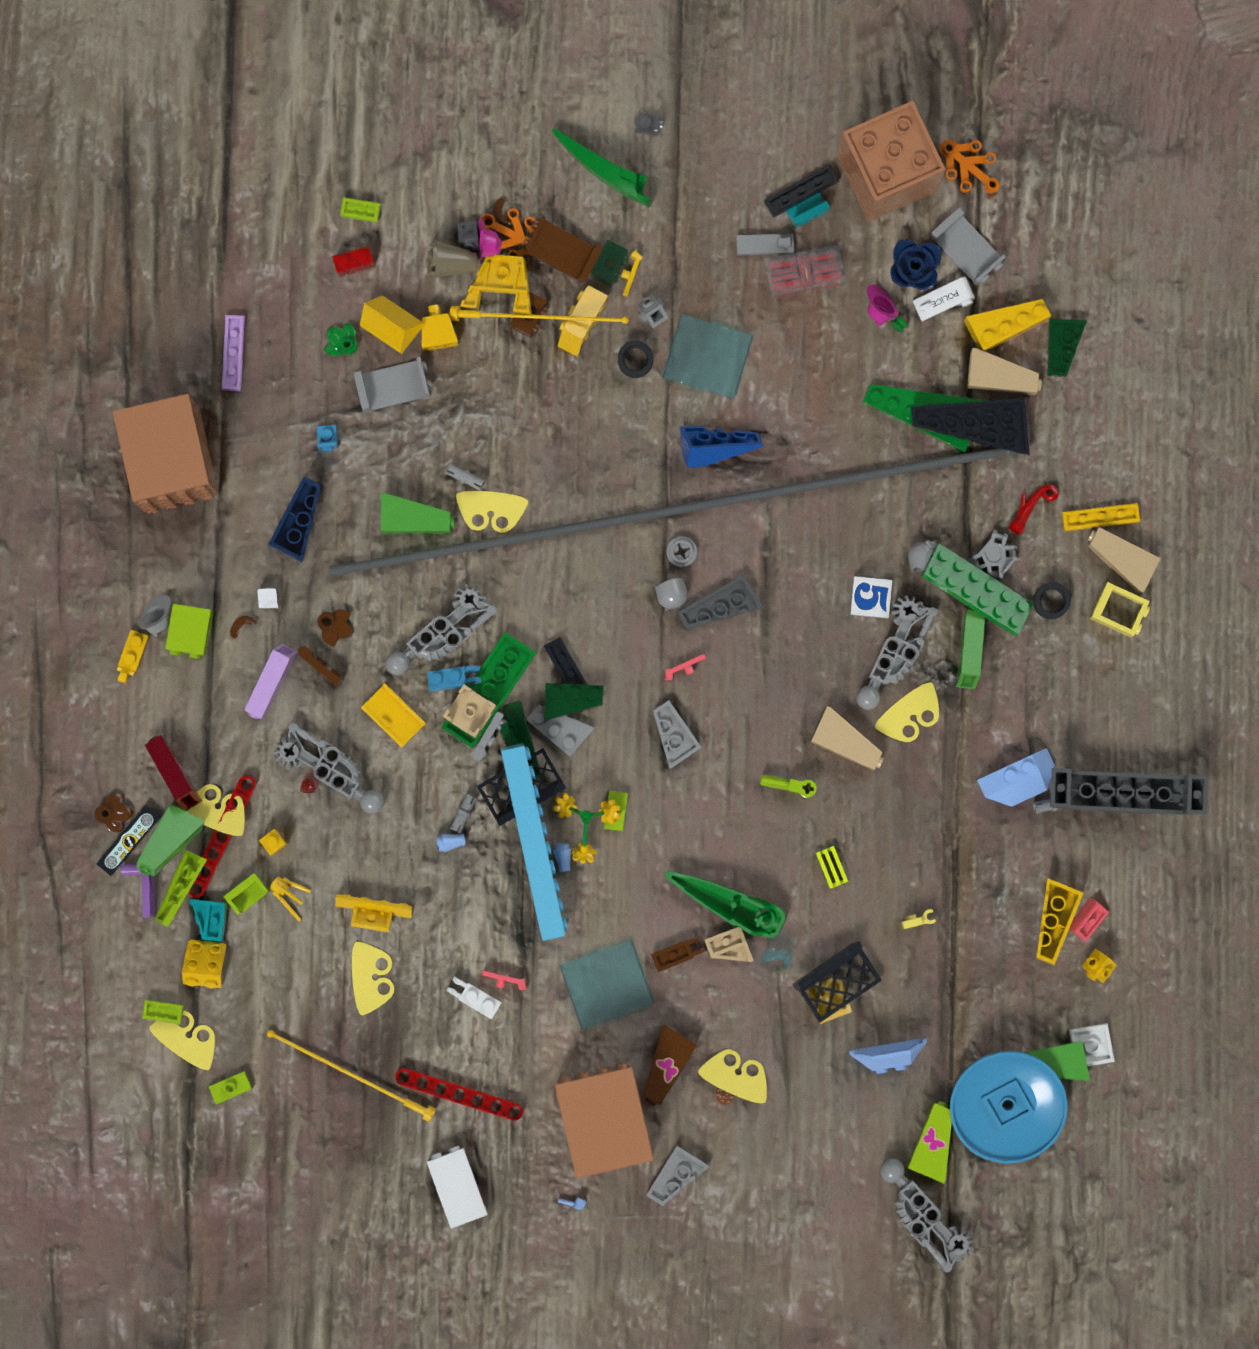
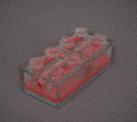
(804, 272)

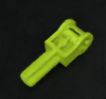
(788, 784)

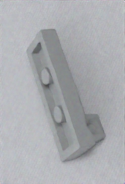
(765, 244)

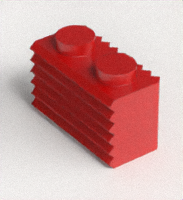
(353, 261)

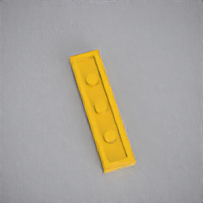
(1100, 517)

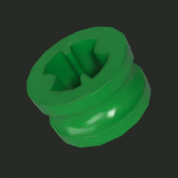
(899, 324)

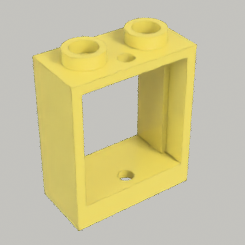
(1100, 605)

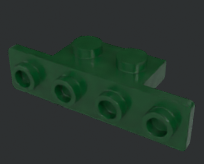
(517, 730)

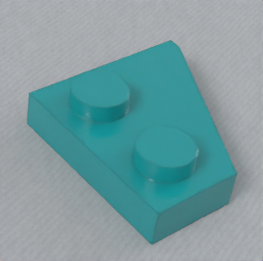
(210, 918)

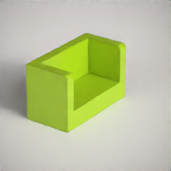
(246, 894)

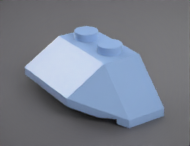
(1019, 780)
(890, 1055)

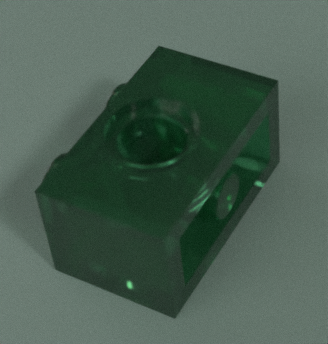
(613, 252)

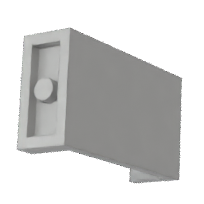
(967, 248)
(392, 385)

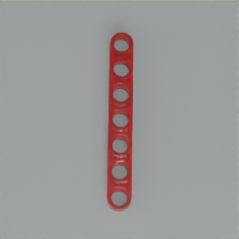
(222, 846)
(449, 1094)

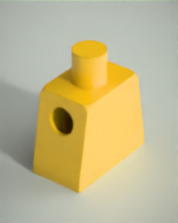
(438, 330)

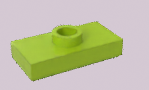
(360, 210)
(620, 799)
(162, 1011)
(230, 1087)

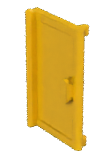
(393, 715)

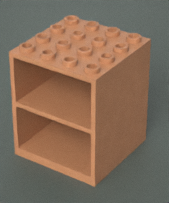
(890, 161)
(165, 453)
(603, 1120)

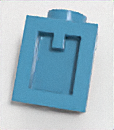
(327, 438)

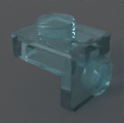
(773, 954)

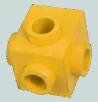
(1098, 966)

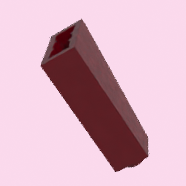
(173, 773)

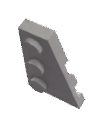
(562, 731)
(674, 734)
(675, 1175)

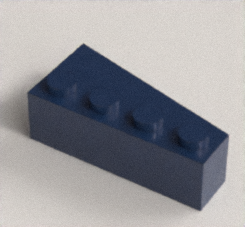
(295, 525)

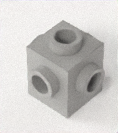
(652, 311)

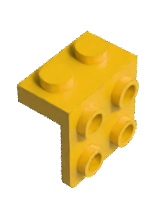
(203, 964)

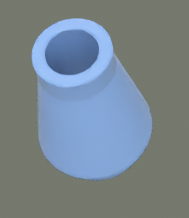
(447, 842)
(563, 856)

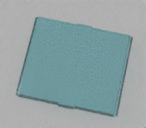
(707, 356)
(606, 984)

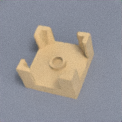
(470, 711)

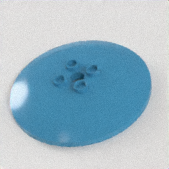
(1011, 1132)

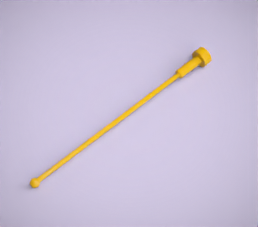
(456, 314)
(427, 1112)

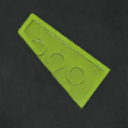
(181, 882)

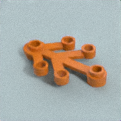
(967, 164)
(517, 236)

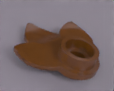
(337, 628)
(116, 813)

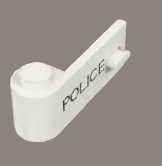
(944, 298)

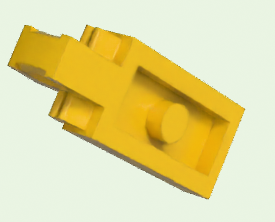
(131, 655)

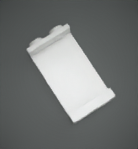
(456, 1187)

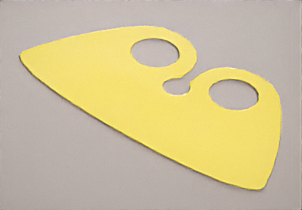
(482, 502)
(913, 703)
(231, 823)
(364, 987)
(190, 1049)
(742, 1085)

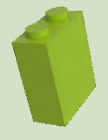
(189, 631)

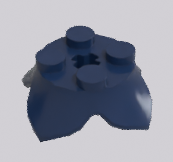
(926, 255)

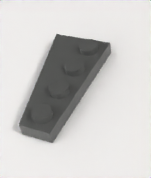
(728, 601)

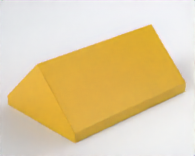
(390, 323)

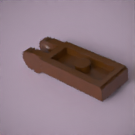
(319, 665)
(676, 954)

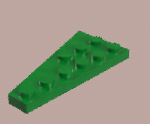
(897, 404)

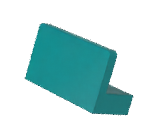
(808, 210)

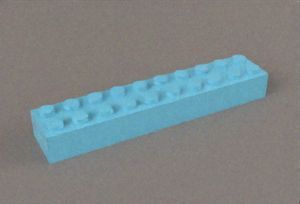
(532, 840)

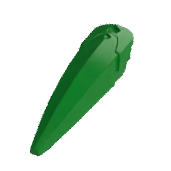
(614, 176)
(736, 907)

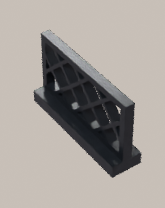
(544, 793)
(824, 971)

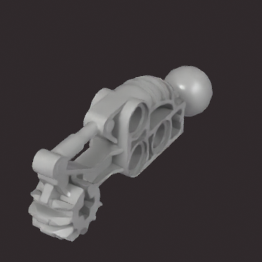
(399, 662)
(899, 664)
(370, 801)
(911, 1213)

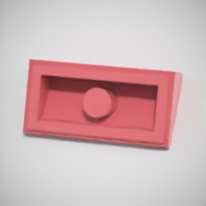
(1088, 919)

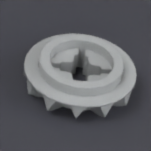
(685, 543)

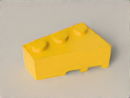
(576, 331)

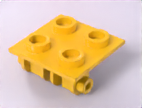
(824, 996)

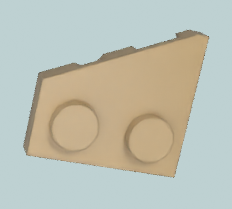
(729, 946)

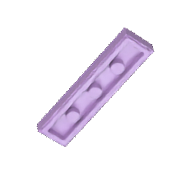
(233, 353)

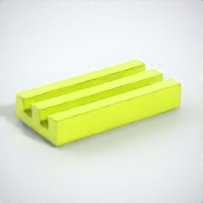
(838, 882)

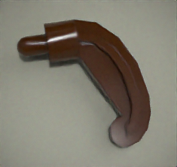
(498, 213)
(239, 623)

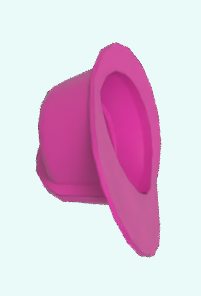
(488, 241)
(881, 305)

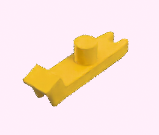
(630, 275)

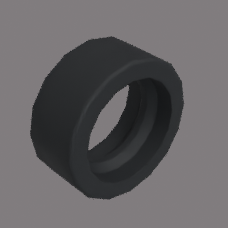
(637, 345)
(1051, 586)

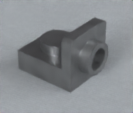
(648, 124)
(468, 235)

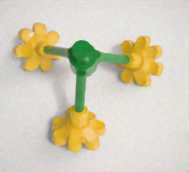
(608, 812)

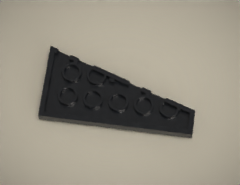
(989, 423)

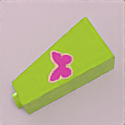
(932, 1146)

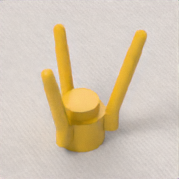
(281, 887)

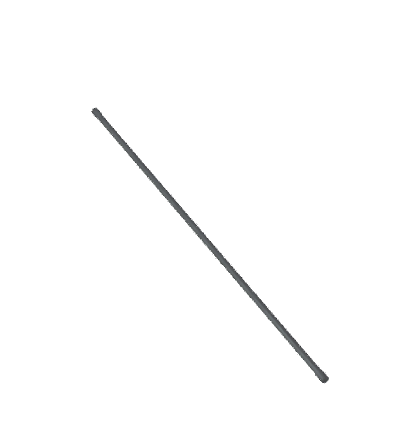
(344, 569)

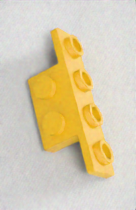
(372, 913)

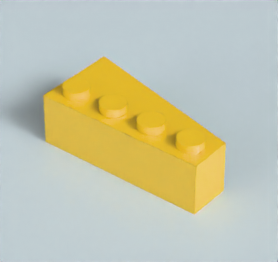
(1004, 324)
(1058, 913)

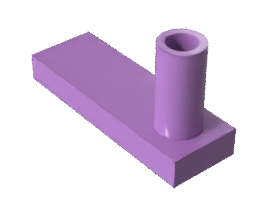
(148, 889)

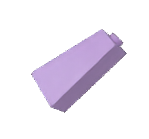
(270, 681)

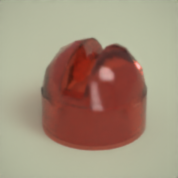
(308, 786)

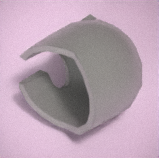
(920, 554)
(671, 593)

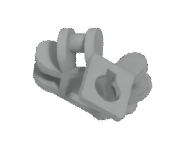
(995, 555)

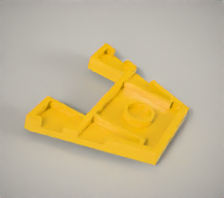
(501, 275)

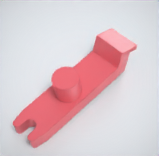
(687, 666)
(501, 979)

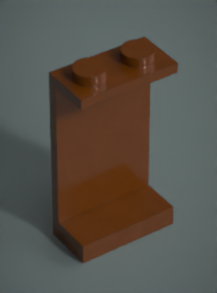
(561, 249)

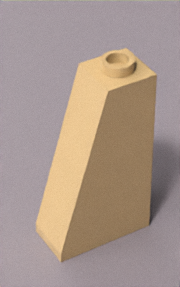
(999, 375)
(1125, 559)
(844, 740)

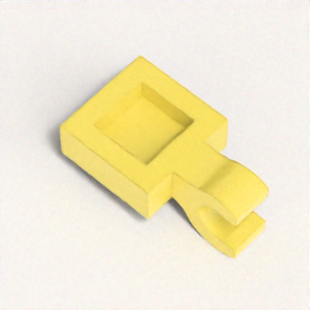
(912, 920)

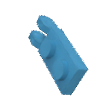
(452, 678)

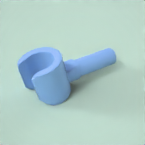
(578, 1204)

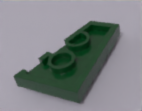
(1062, 344)
(570, 698)

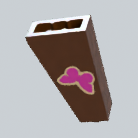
(668, 1061)

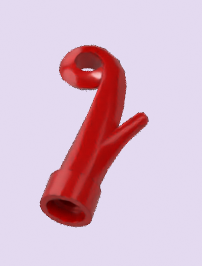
(1026, 507)

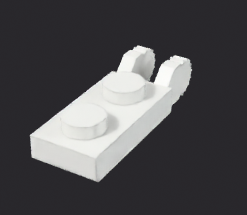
(476, 998)

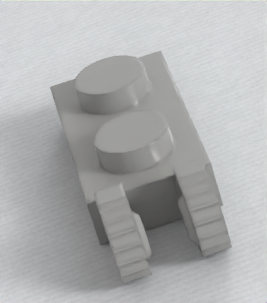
(488, 738)

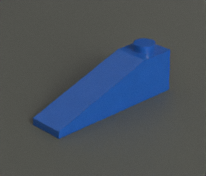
(707, 447)

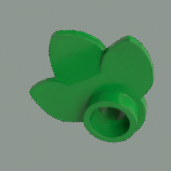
(338, 340)

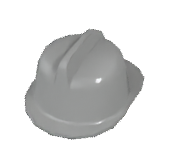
(155, 615)

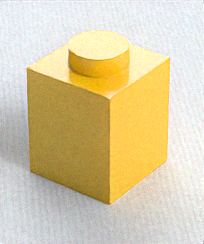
(273, 842)

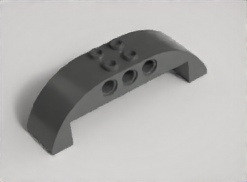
(1128, 792)

